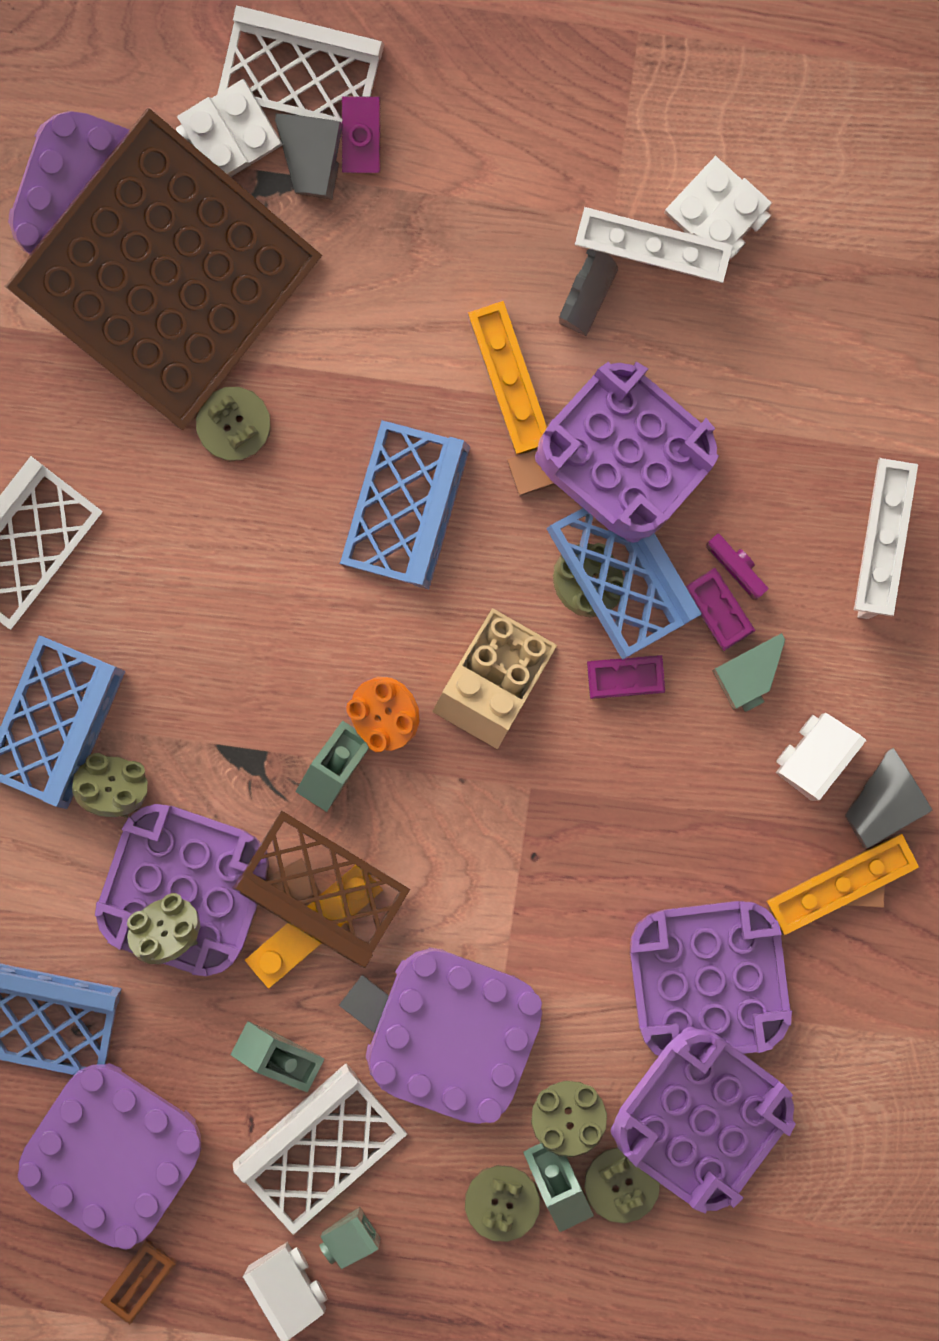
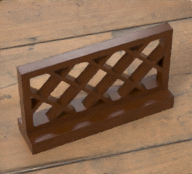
(305, 918)

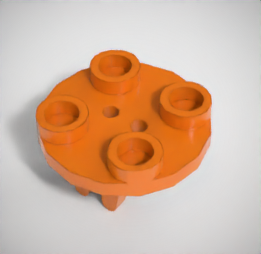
(374, 699)

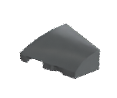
(310, 153)
(588, 292)
(886, 802)

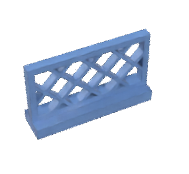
(435, 514)
(651, 564)
(84, 726)
(62, 991)

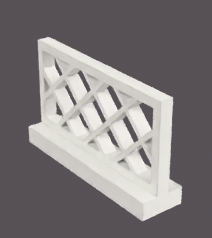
(304, 35)
(653, 245)
(10, 502)
(885, 538)
(293, 1129)

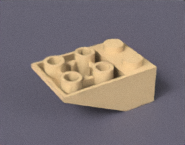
(494, 678)

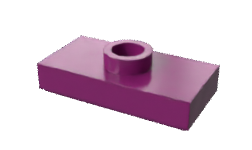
(361, 134)
(738, 565)
(720, 609)
(626, 677)

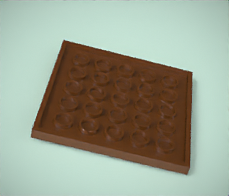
(164, 269)

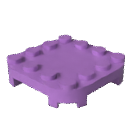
(61, 163)
(626, 451)
(186, 855)
(711, 972)
(454, 1036)
(703, 1120)
(110, 1156)

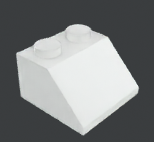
(819, 755)
(286, 1291)

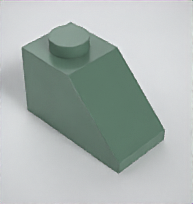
(750, 674)
(333, 767)
(277, 1057)
(558, 1187)
(349, 1239)

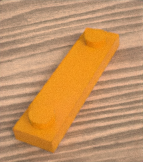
(508, 376)
(842, 884)
(292, 945)

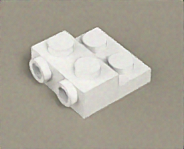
(230, 129)
(720, 206)

